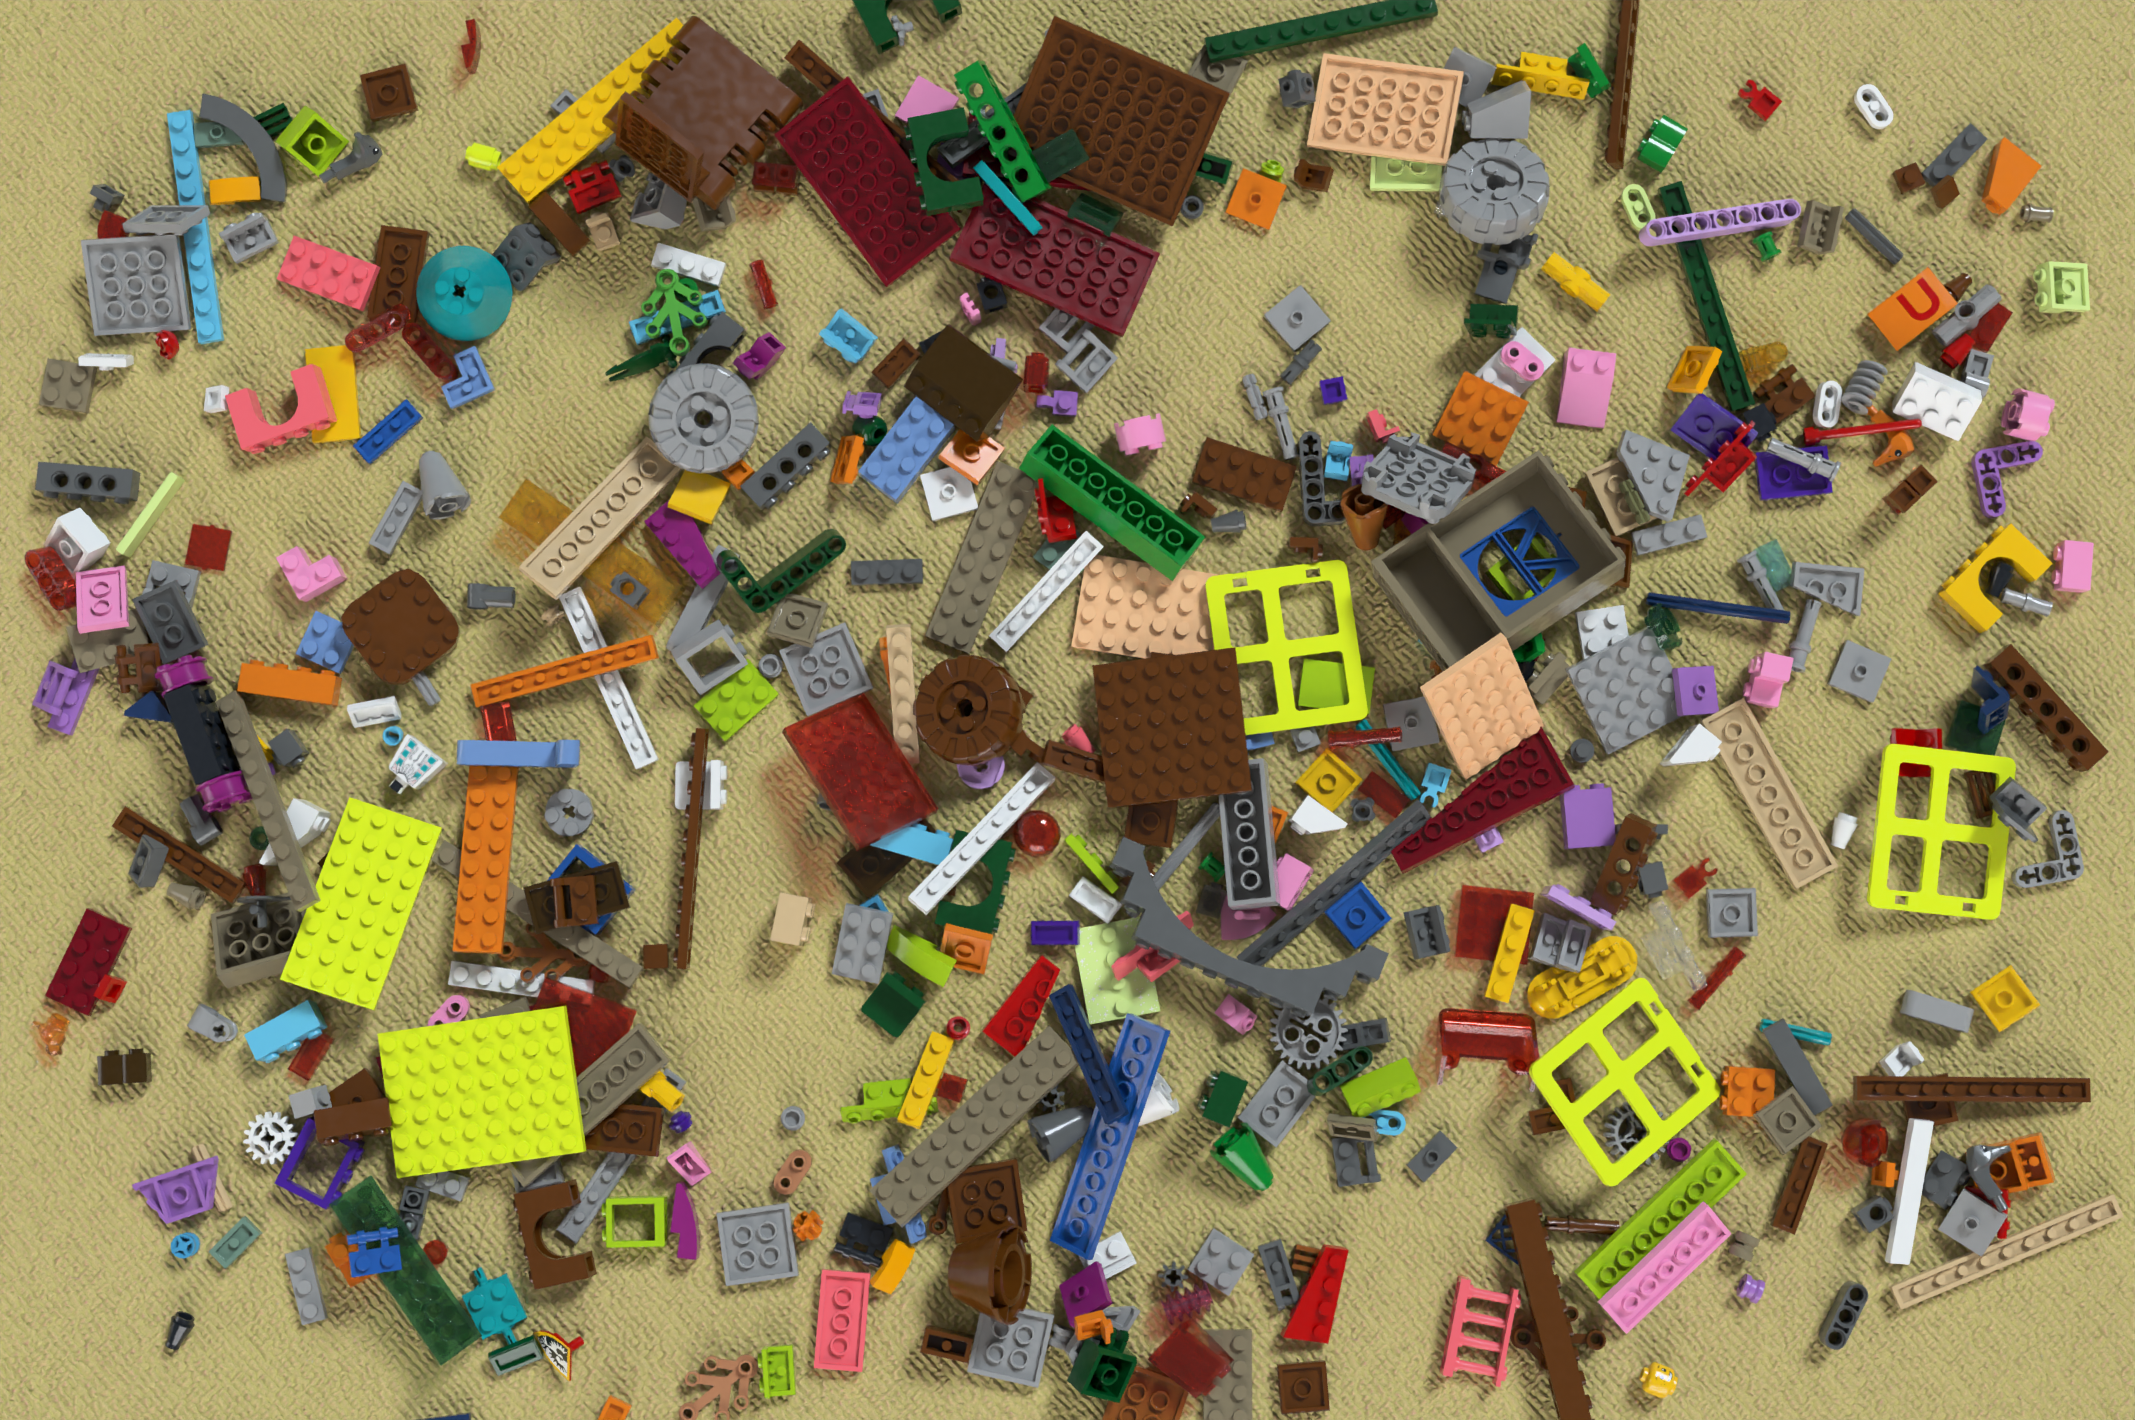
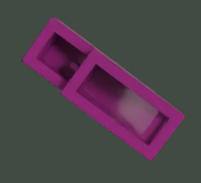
(686, 1223)

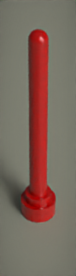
(1814, 436)

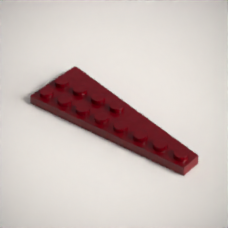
(1512, 787)

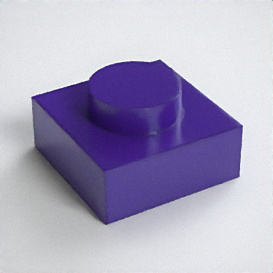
(1333, 390)

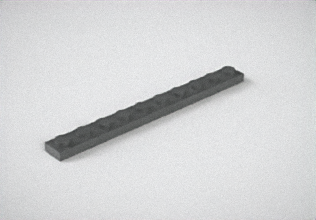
(1335, 885)

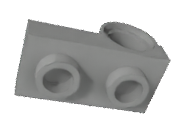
(1977, 370)

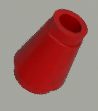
(1957, 351)

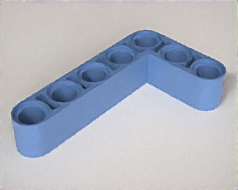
(519, 753)

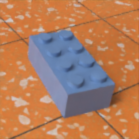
(906, 450)

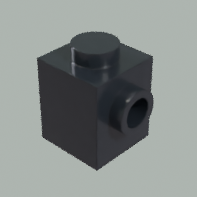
(1764, 421)

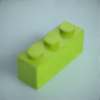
(1380, 1088)

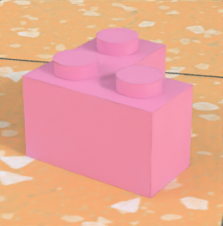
(307, 578)
(1766, 679)

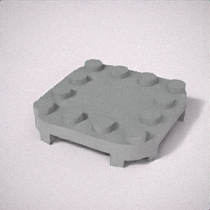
(1418, 478)

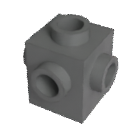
(1297, 89)

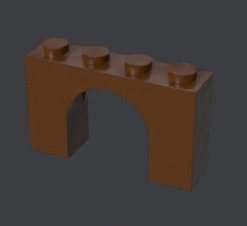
(545, 1266)

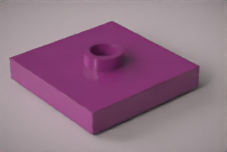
(1085, 1292)

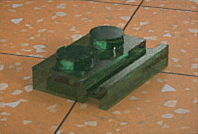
(1060, 155)

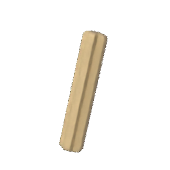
(221, 1198)

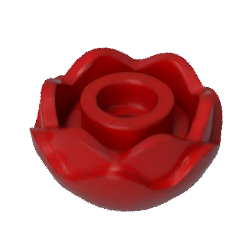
(168, 344)

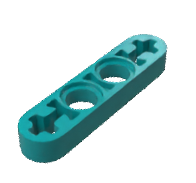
(1007, 198)

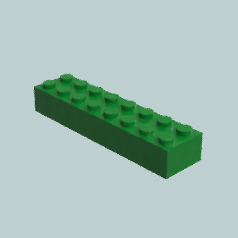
(1112, 502)

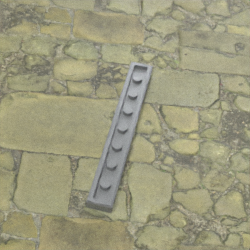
(605, 1179)

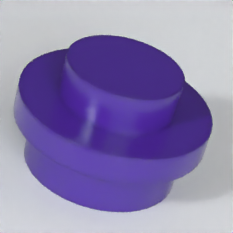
(680, 1121)

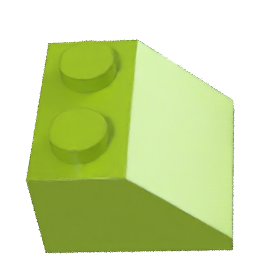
(312, 141)

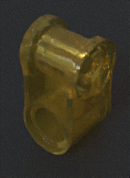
(1758, 357)

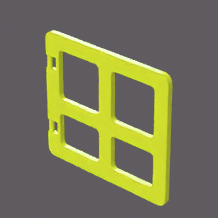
(1279, 649)
(1934, 831)
(1621, 1077)

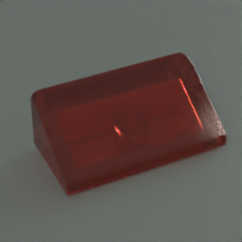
(498, 722)

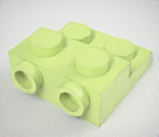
(2062, 287)

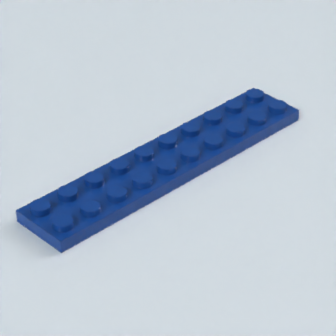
(1108, 1146)

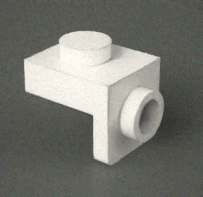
(1901, 1059)

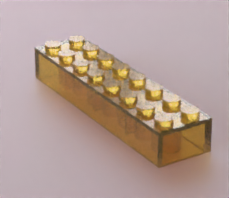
(539, 514)

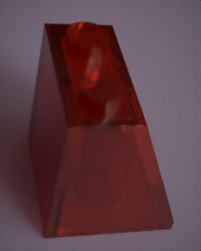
(1192, 1359)

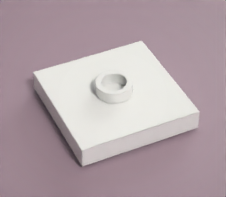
(948, 493)

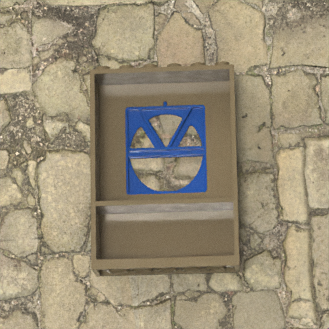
(1436, 575)

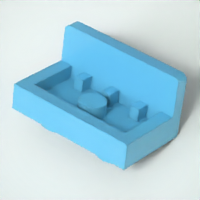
(848, 336)

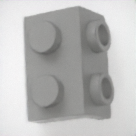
(249, 237)

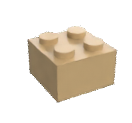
(792, 919)

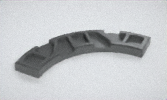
(256, 138)

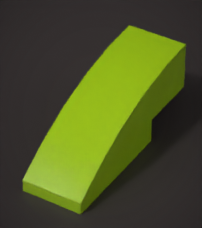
(920, 955)

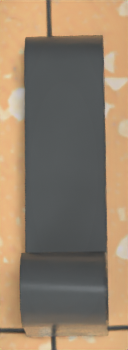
(1316, 478)

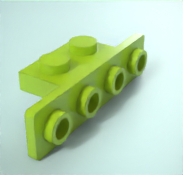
(882, 1101)

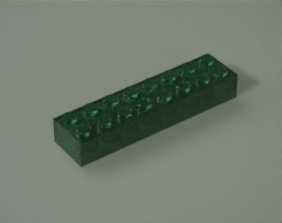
(418, 1286)

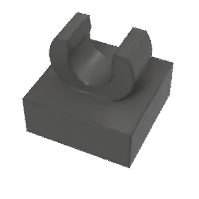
(105, 196)

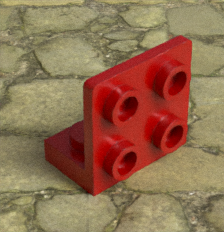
(1054, 516)
(1916, 737)

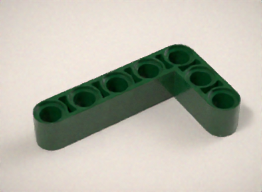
(782, 571)

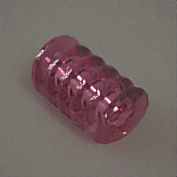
(1187, 1303)

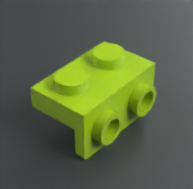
(777, 1371)

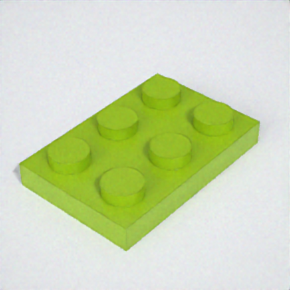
(736, 700)

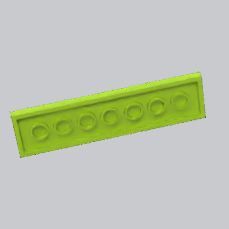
(1702, 1179)

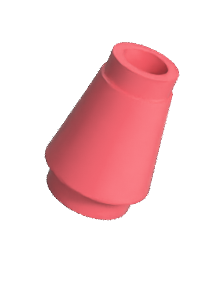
(1076, 738)

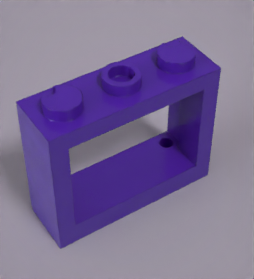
(296, 1156)

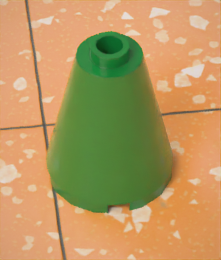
(1242, 1156)

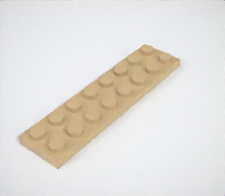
(599, 519)
(1769, 794)

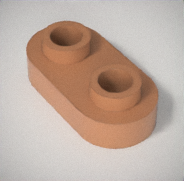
(792, 1171)

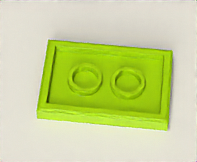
(1325, 684)

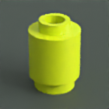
(483, 157)

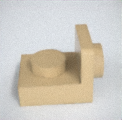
(602, 231)

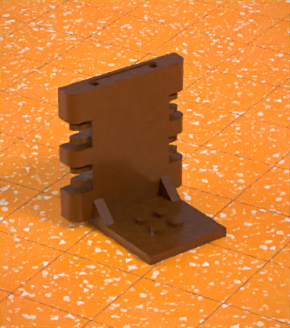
(701, 114)

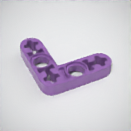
(1995, 463)

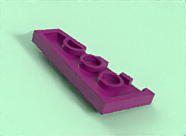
(685, 542)

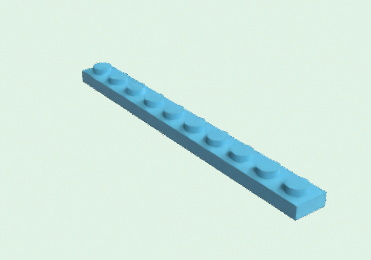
(197, 238)

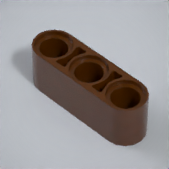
(559, 223)

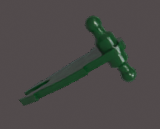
(645, 361)

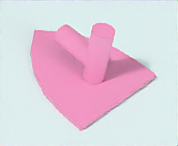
(1243, 922)

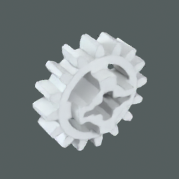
(269, 1127)

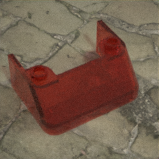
(1486, 1036)

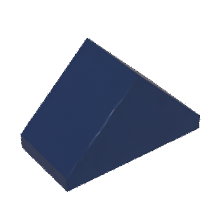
(150, 707)

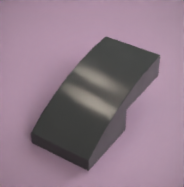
(1366, 1033)

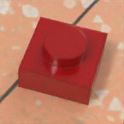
(110, 988)

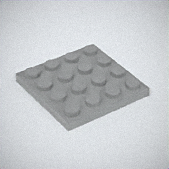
(136, 284)
(1626, 689)

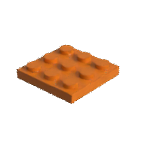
(1480, 418)

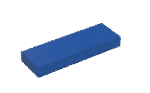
(388, 431)

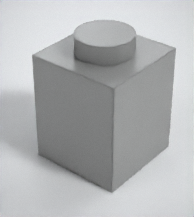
(307, 1101)

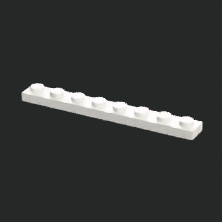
(610, 683)
(981, 838)

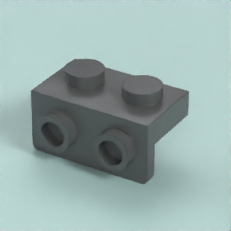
(1427, 932)
(1945, 1180)

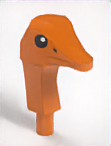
(1899, 443)

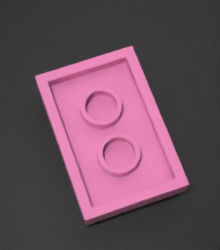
(102, 599)

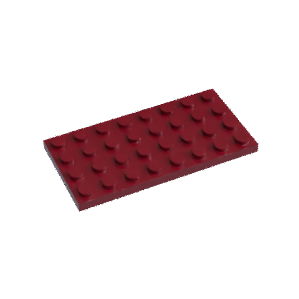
(865, 181)
(1061, 265)

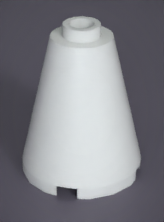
(1159, 1102)

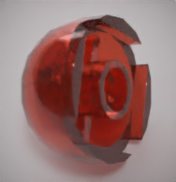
(1037, 833)
(1865, 1142)

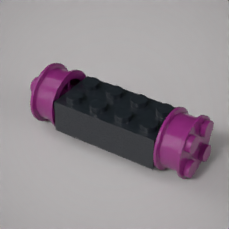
(203, 733)

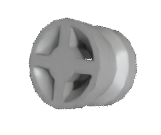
(1061, 1336)

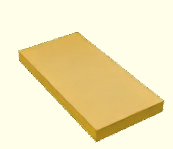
(341, 381)

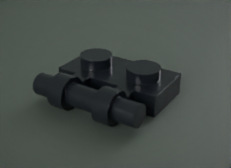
(865, 1232)

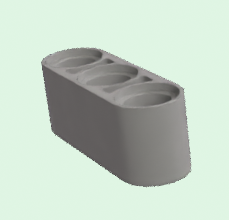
(1937, 1011)

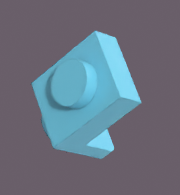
(1338, 460)

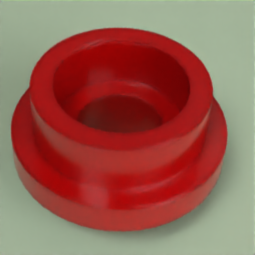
(961, 1022)

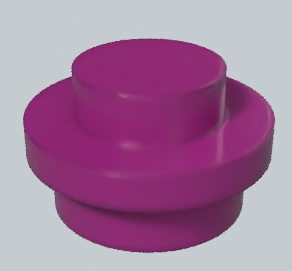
(1678, 1149)

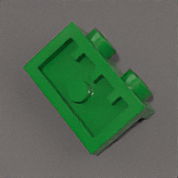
(1587, 67)

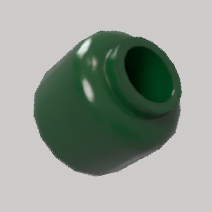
(871, 429)

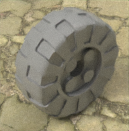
(1494, 191)
(675, 422)

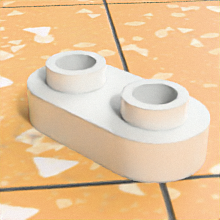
(1876, 106)
(1827, 405)

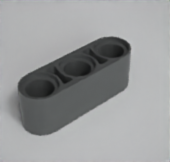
(1854, 1310)

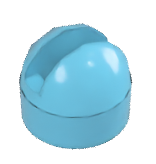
(391, 739)

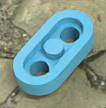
(1382, 1118)

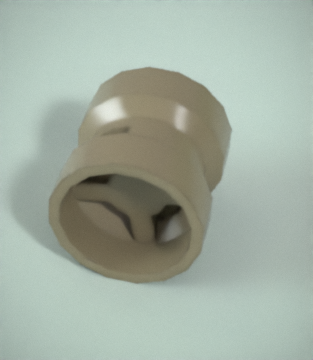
(1744, 1245)

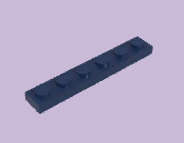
(1089, 1054)

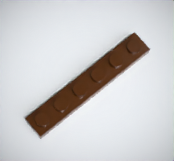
(182, 855)

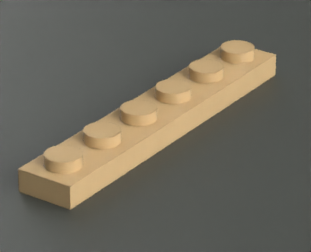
(902, 690)

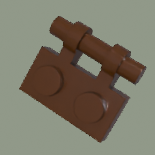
(1789, 399)
(146, 659)

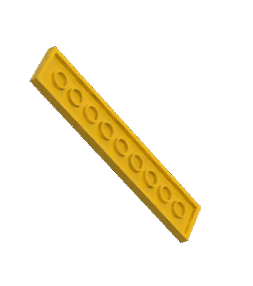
(580, 126)

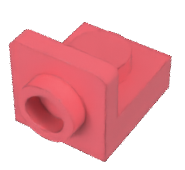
(1377, 425)

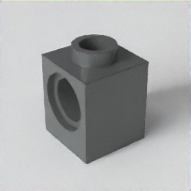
(637, 597)
(1652, 879)
(1862, 1213)

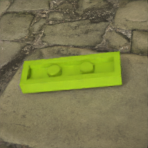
(1093, 862)

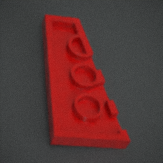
(1018, 1014)
(1317, 1305)

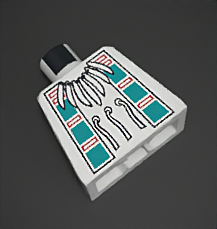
(414, 765)

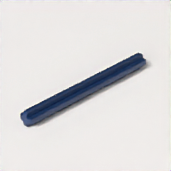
(1718, 608)

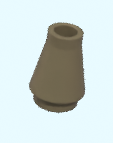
(189, 896)

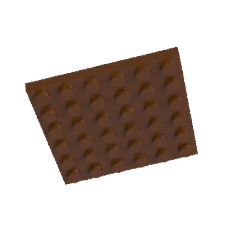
(1172, 728)

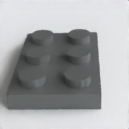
(170, 621)

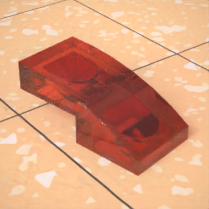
(472, 51)

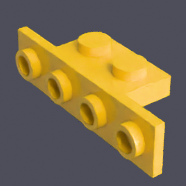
(1542, 75)

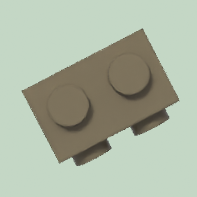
(711, 219)
(1820, 227)
(1552, 675)

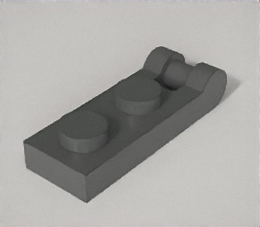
(1278, 1273)

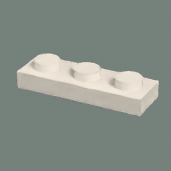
(689, 264)

